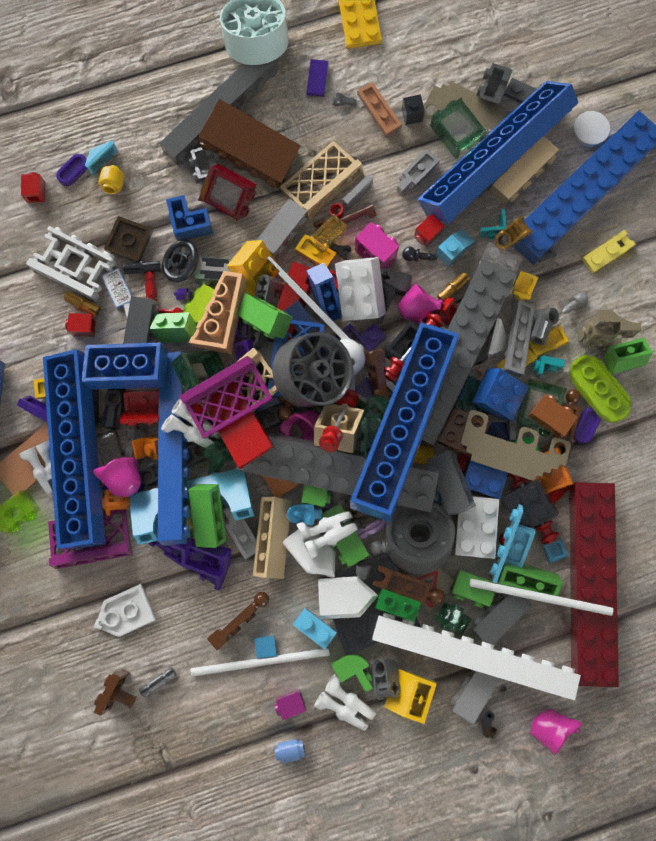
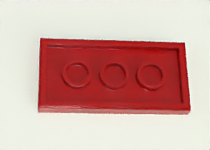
(244, 437)

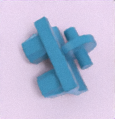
(304, 513)

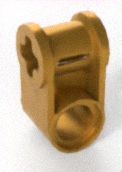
(515, 232)

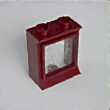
(227, 191)

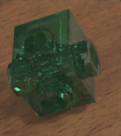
(453, 619)

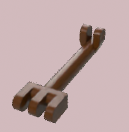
(352, 216)

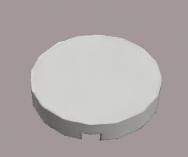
(591, 129)

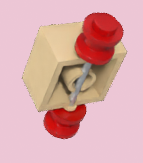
(339, 424)

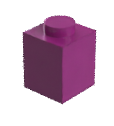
(290, 704)

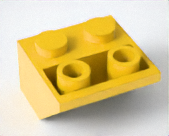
(253, 263)
(414, 696)

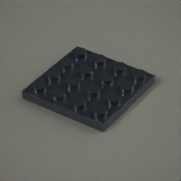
(358, 632)

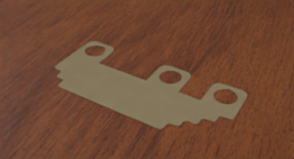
(486, 112)
(506, 456)

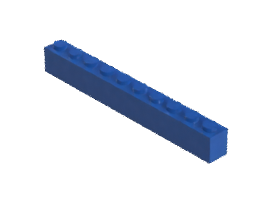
(172, 466)

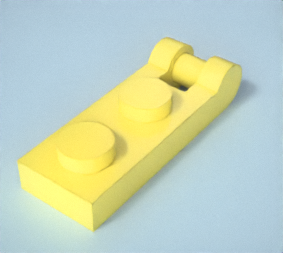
(608, 252)

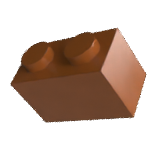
(553, 416)

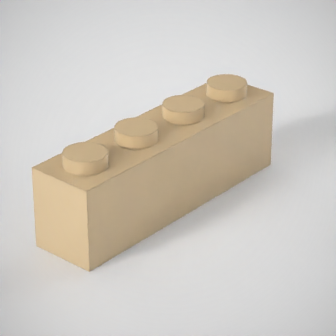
(524, 170)
(272, 531)

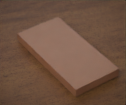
(18, 473)

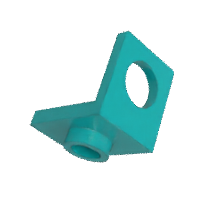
(491, 232)

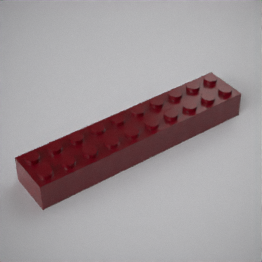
(595, 582)

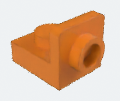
(145, 447)
(113, 502)

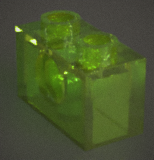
(27, 512)

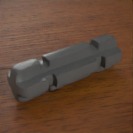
(157, 682)

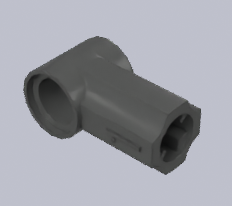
(543, 321)

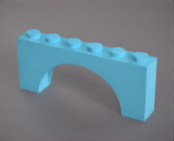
(233, 493)

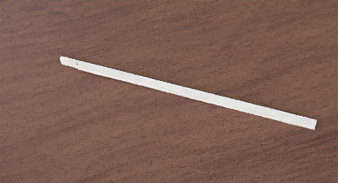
(316, 309)

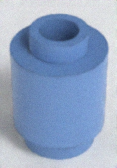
(289, 751)

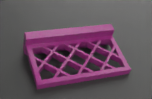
(214, 385)
(94, 554)

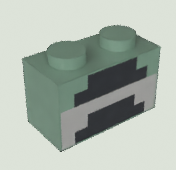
(210, 270)

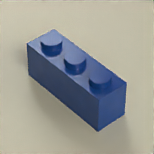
(325, 291)

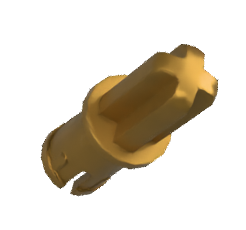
(453, 287)
(82, 303)

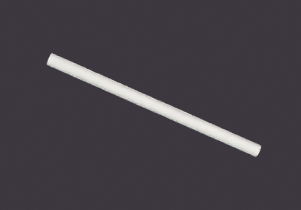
(541, 597)
(260, 662)

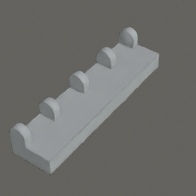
(518, 338)

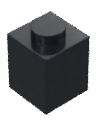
(413, 109)

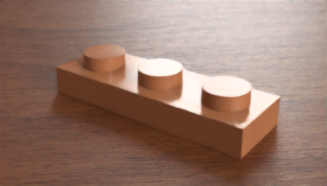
(379, 109)

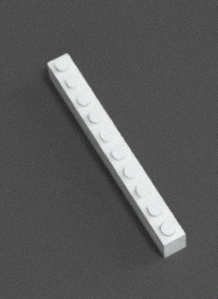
(477, 657)

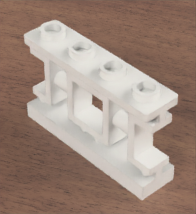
(65, 275)

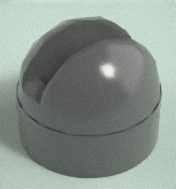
(363, 571)

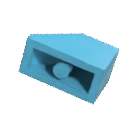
(454, 247)

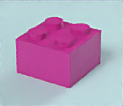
(375, 243)

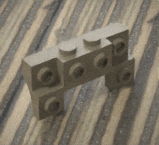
(604, 328)

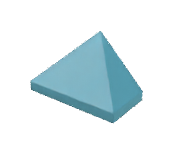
(99, 156)

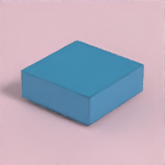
(555, 551)
(265, 646)

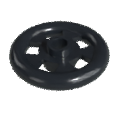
(179, 261)

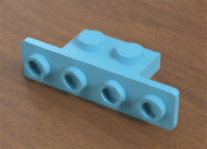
(516, 544)

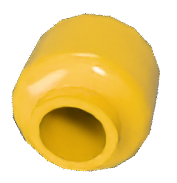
(111, 179)

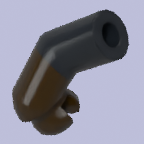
(486, 721)

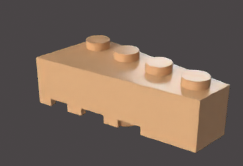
(220, 320)

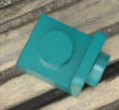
(550, 363)

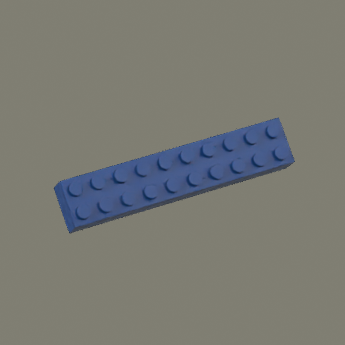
(498, 150)
(587, 186)
(404, 422)
(72, 452)

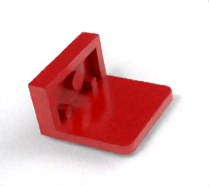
(141, 407)

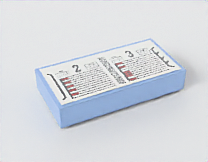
(117, 288)

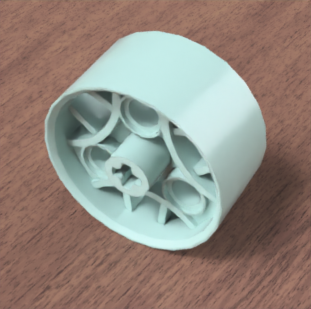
(254, 30)

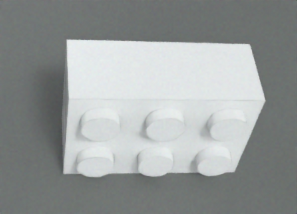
(360, 289)
(477, 530)

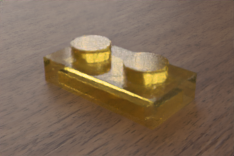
(327, 233)

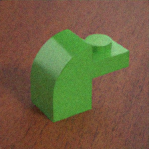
(353, 664)

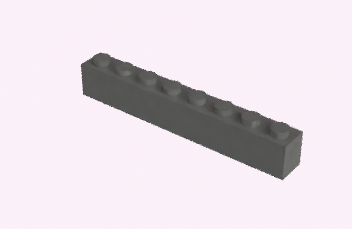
(234, 91)

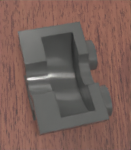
(495, 84)
(201, 161)

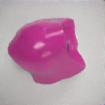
(417, 304)
(305, 420)
(120, 476)
(553, 729)

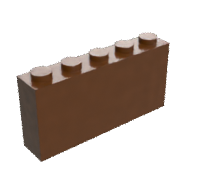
(248, 144)

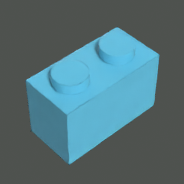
(315, 628)

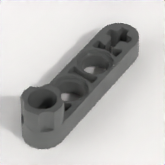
(271, 287)

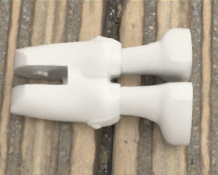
(190, 433)
(40, 473)
(333, 531)
(349, 710)

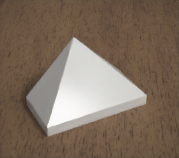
(497, 340)

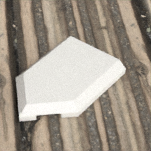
(321, 564)
(344, 597)
(125, 612)

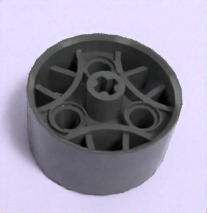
(313, 370)

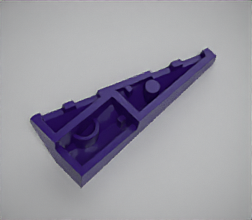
(206, 561)

